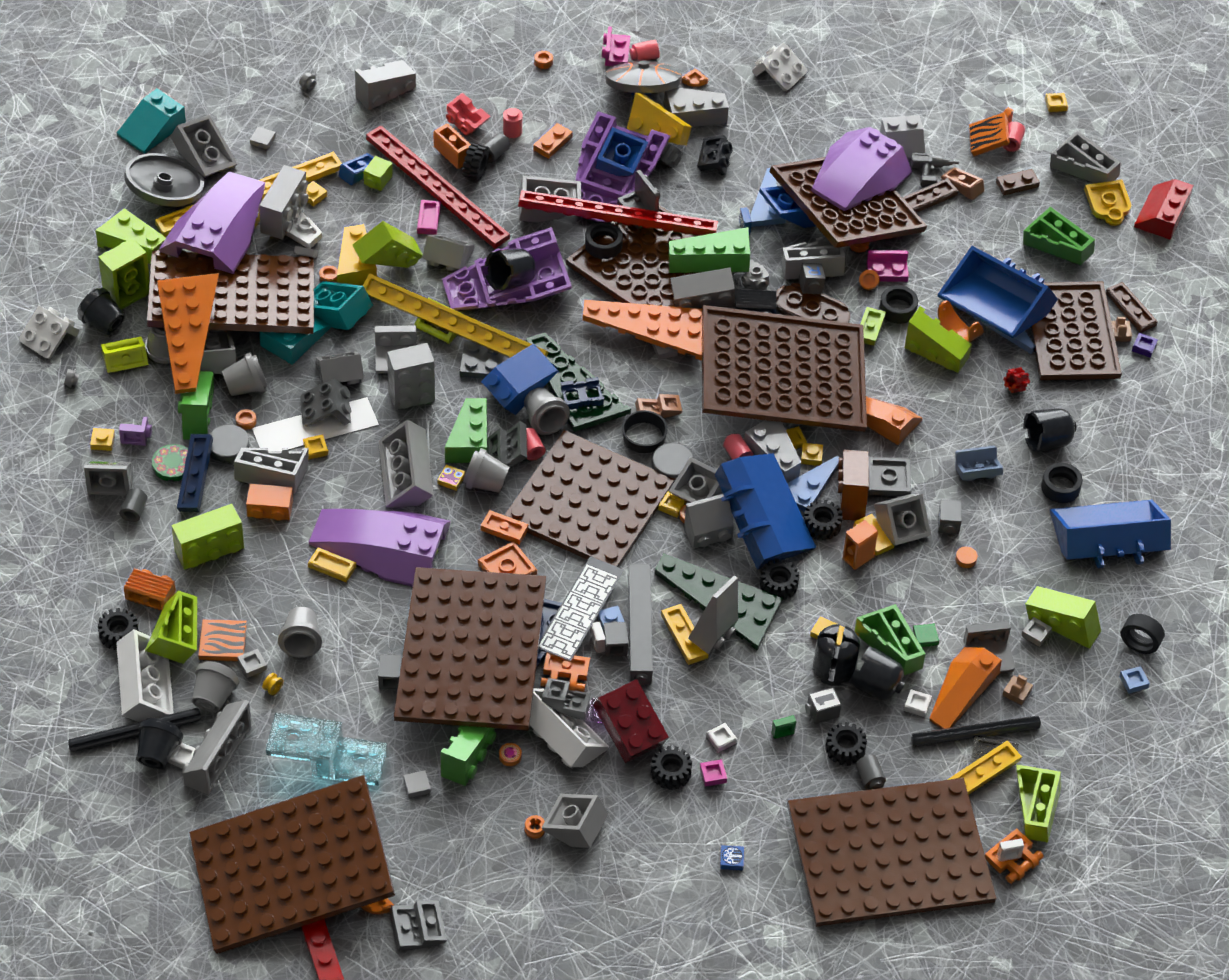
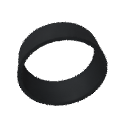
(644, 416)

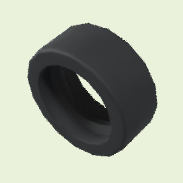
(603, 251)
(901, 293)
(1061, 470)
(1147, 625)

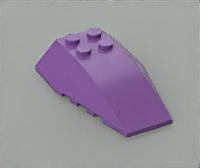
(860, 167)
(603, 186)
(219, 222)
(470, 289)
(381, 540)

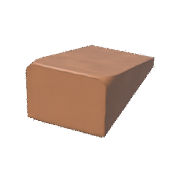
(965, 183)

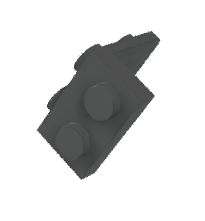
(643, 196)
(324, 401)
(993, 638)

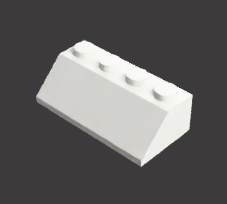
(143, 679)
(565, 734)

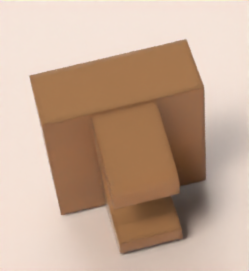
(1122, 329)
(1017, 689)

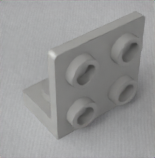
(389, 339)

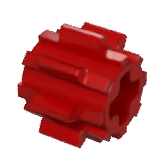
(1016, 380)

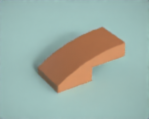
(664, 405)

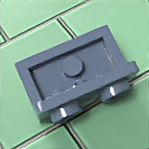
(977, 463)

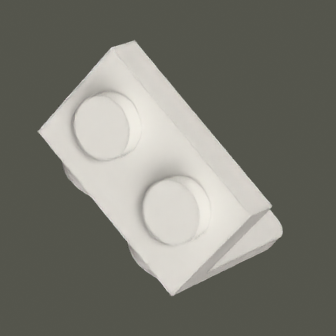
(781, 65)
(46, 331)

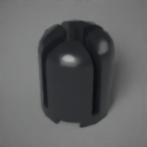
(844, 655)

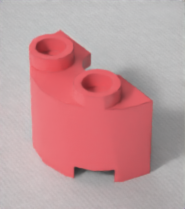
(465, 115)

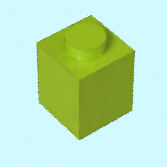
(378, 173)

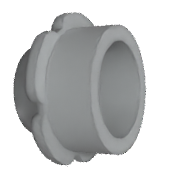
(308, 81)
(71, 378)

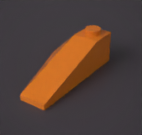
(890, 419)
(965, 681)

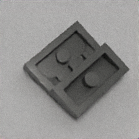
(509, 445)
(564, 700)
(417, 925)

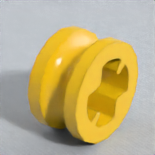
(272, 683)

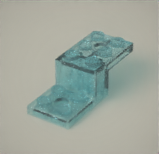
(326, 748)

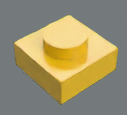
(315, 193)
(102, 439)
(811, 454)

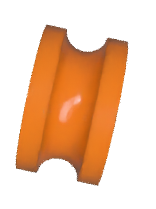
(535, 834)

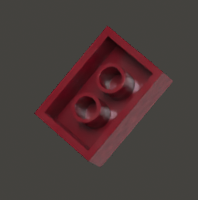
(630, 721)

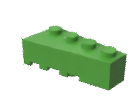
(711, 252)

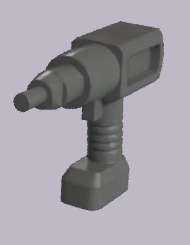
(927, 162)

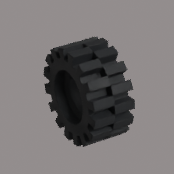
(475, 161)
(823, 510)
(779, 569)
(114, 619)
(846, 754)
(671, 778)

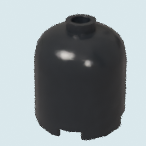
(510, 268)
(1049, 429)
(878, 675)

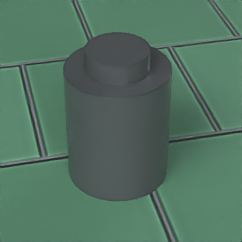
(497, 146)
(133, 505)
(871, 772)

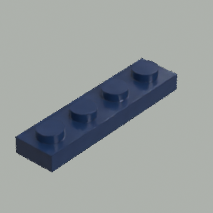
(195, 473)

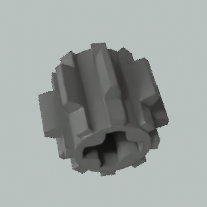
(670, 156)

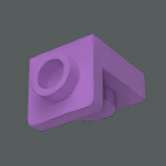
(135, 434)

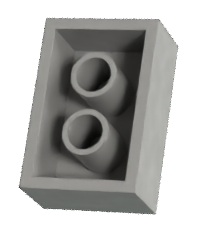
(283, 202)
(411, 376)

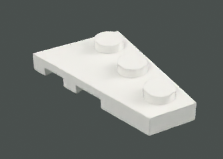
(304, 231)

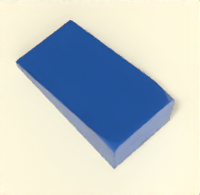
(353, 170)

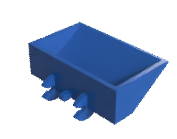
(998, 293)
(763, 508)
(1112, 530)

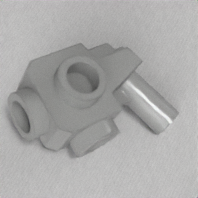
(756, 277)

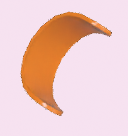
(951, 320)

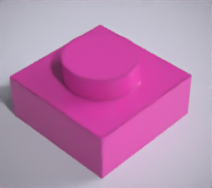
(713, 772)

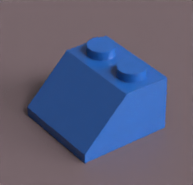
(621, 153)

